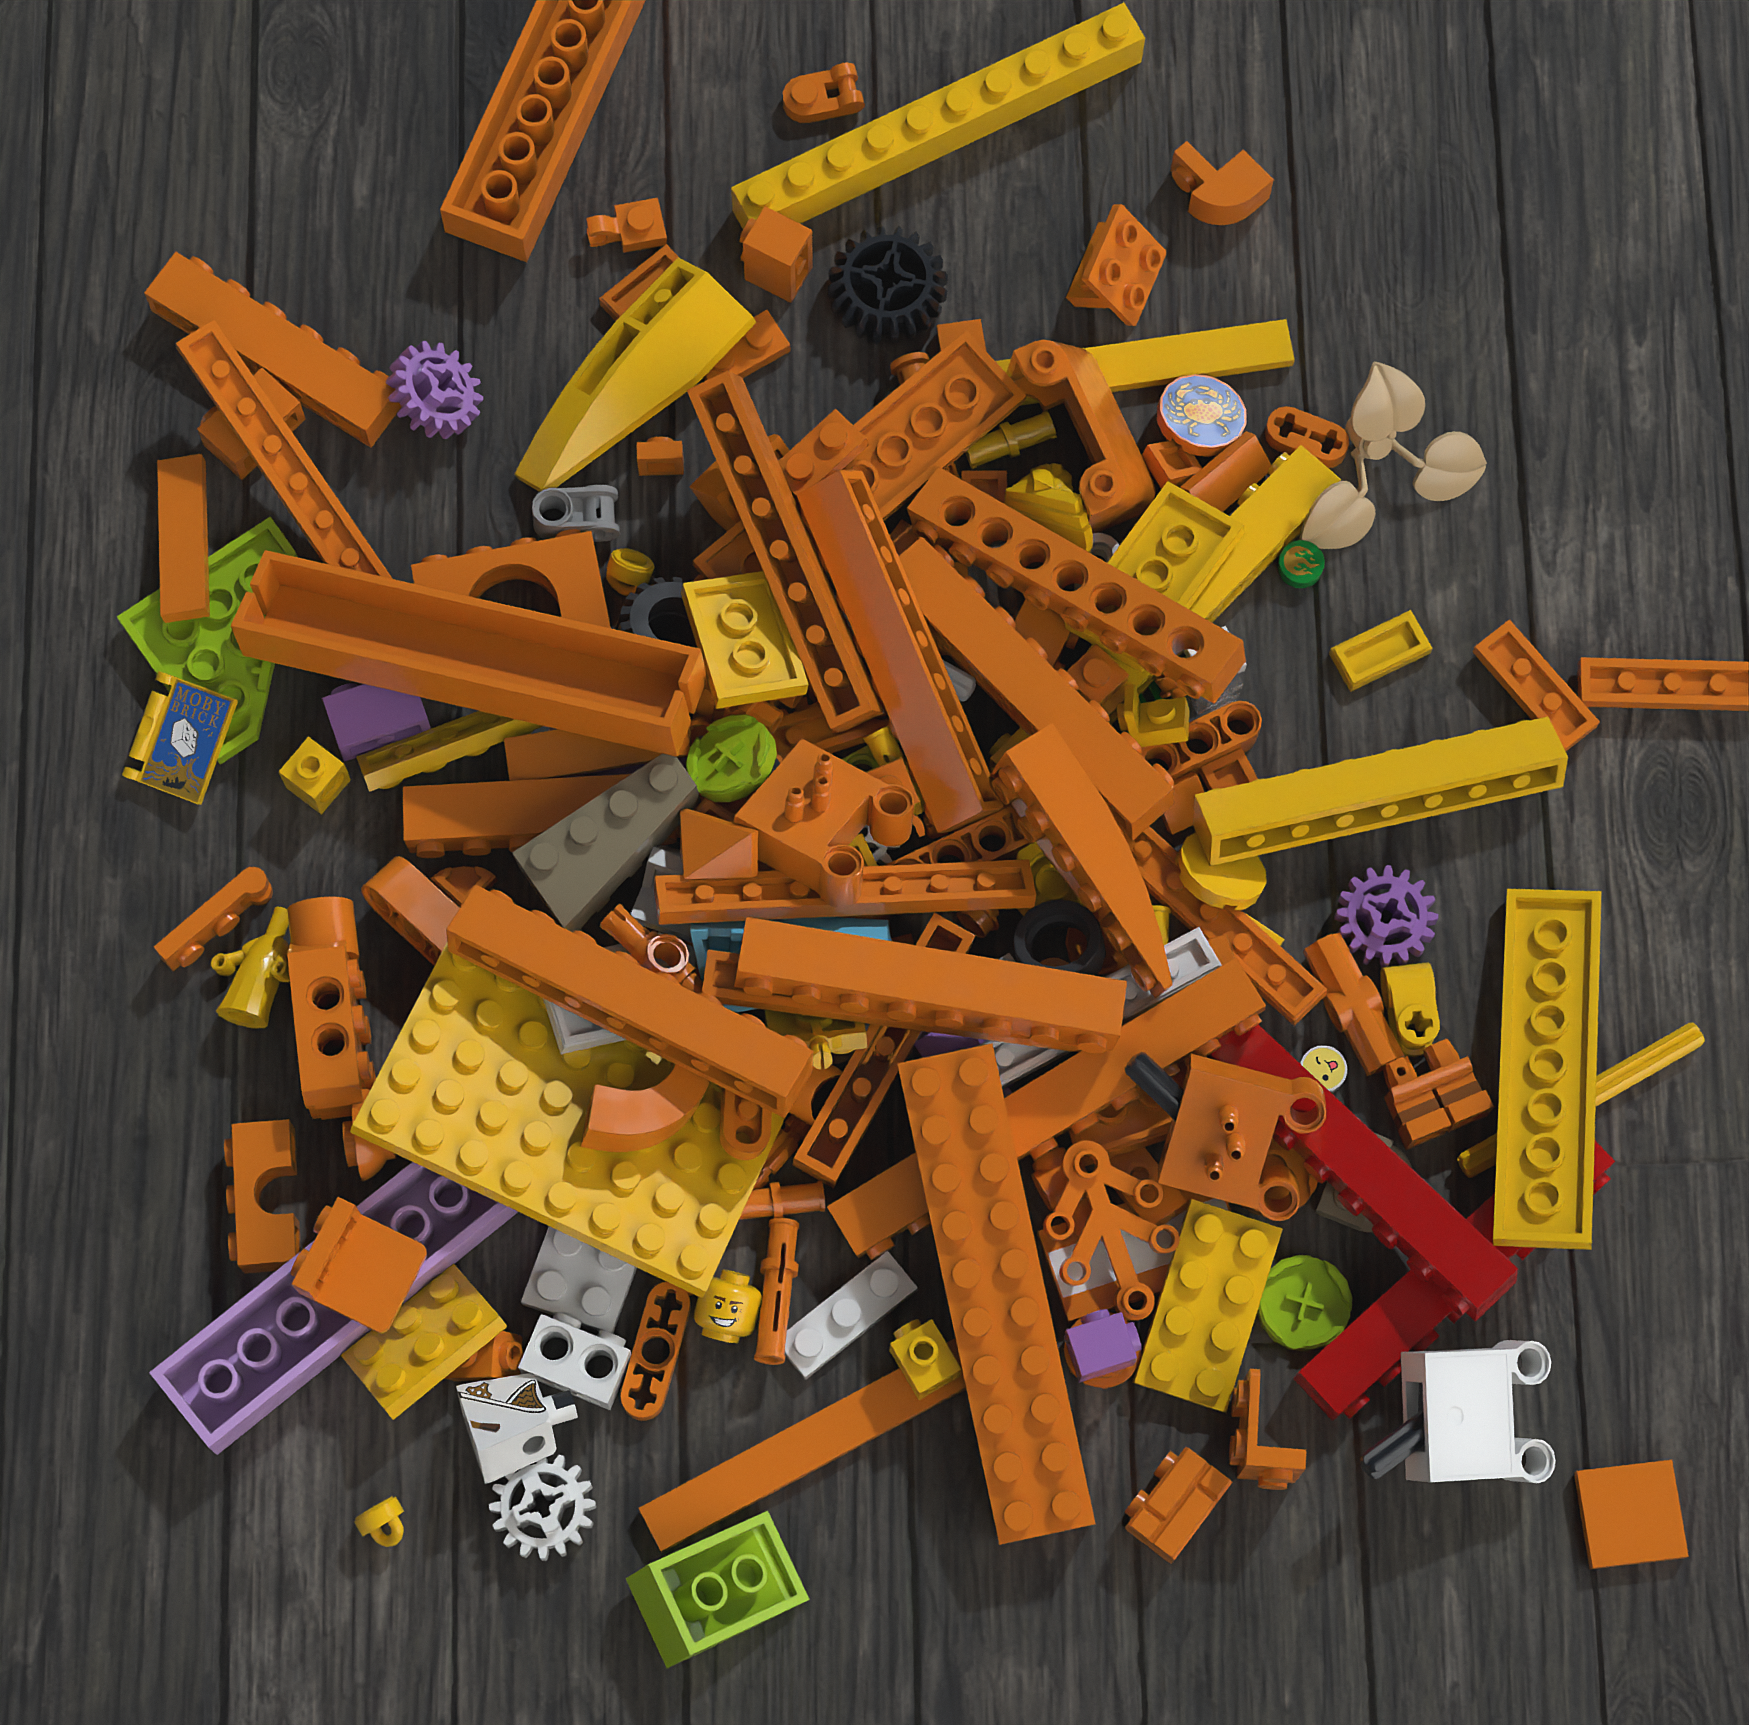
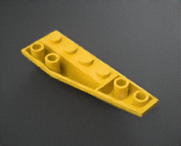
(636, 371)

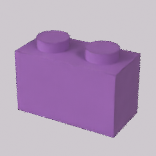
(372, 717)

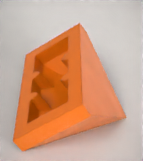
(716, 847)

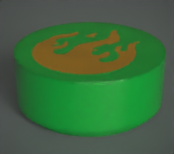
(1301, 564)

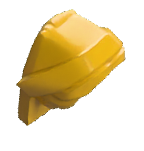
(1049, 500)

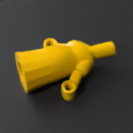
(261, 969)

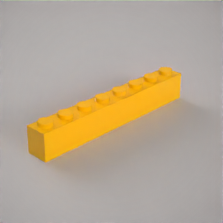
(1379, 790)

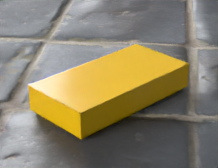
(1380, 650)

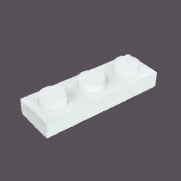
(847, 1314)

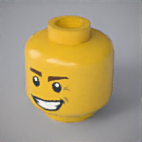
(728, 1307)

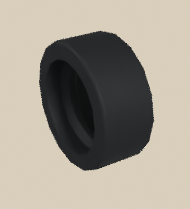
(1055, 915)

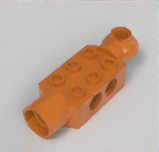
(321, 972)

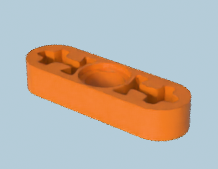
(634, 1382)

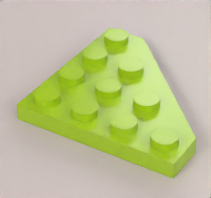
(206, 647)

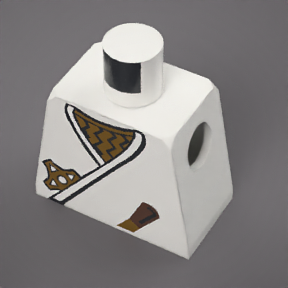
(511, 1422)

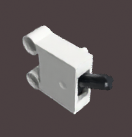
(1462, 1417)

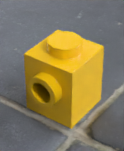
(924, 1357)

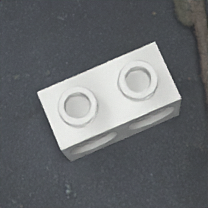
(570, 1371)

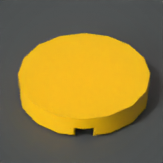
(1223, 884)

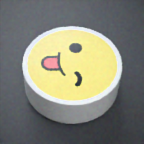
(1326, 1066)

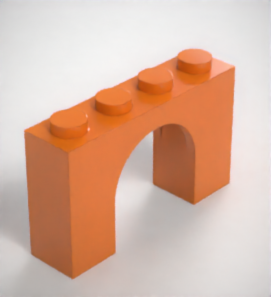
(560, 564)

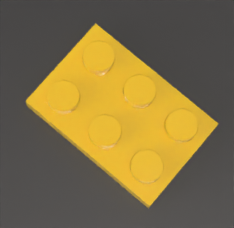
(743, 640)
(425, 1342)

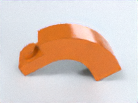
(642, 1118)

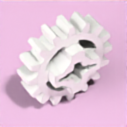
(564, 1497)

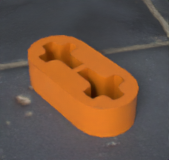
(1308, 432)

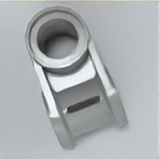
(579, 511)

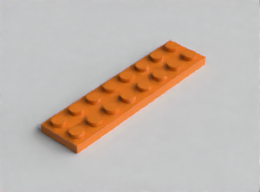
(909, 436)

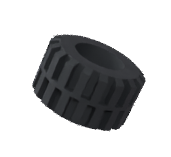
(656, 610)

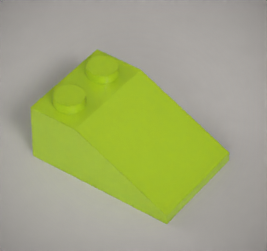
(716, 1589)

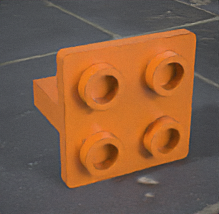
(1118, 267)

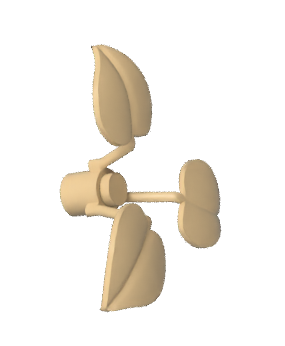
(1383, 406)

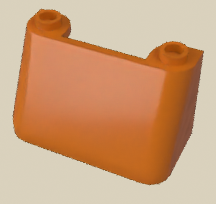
(1119, 480)

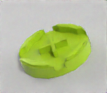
(731, 758)
(1304, 1303)

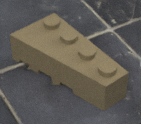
(606, 840)

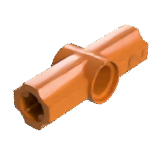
(1353, 1003)

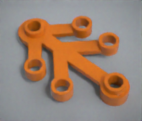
(1106, 1222)

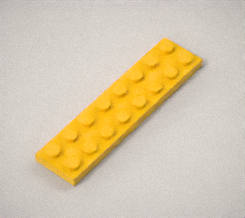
(1548, 1070)

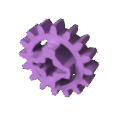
(434, 390)
(1402, 924)

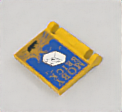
(181, 738)

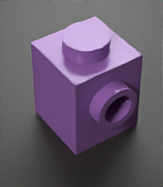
(1102, 1344)

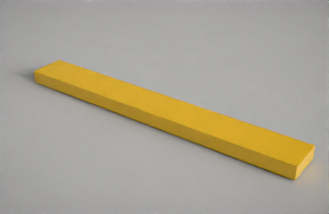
(1201, 353)

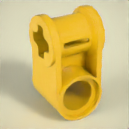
(1410, 999)

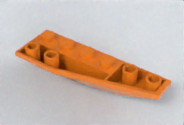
(1085, 846)

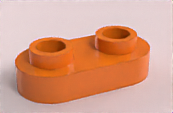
(746, 1117)

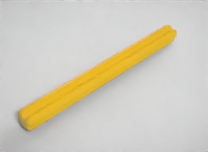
(1607, 1085)

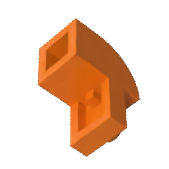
(1224, 194)

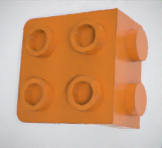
(358, 1266)
(1268, 1465)

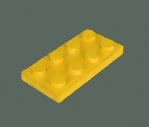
(1173, 551)
(1207, 1305)

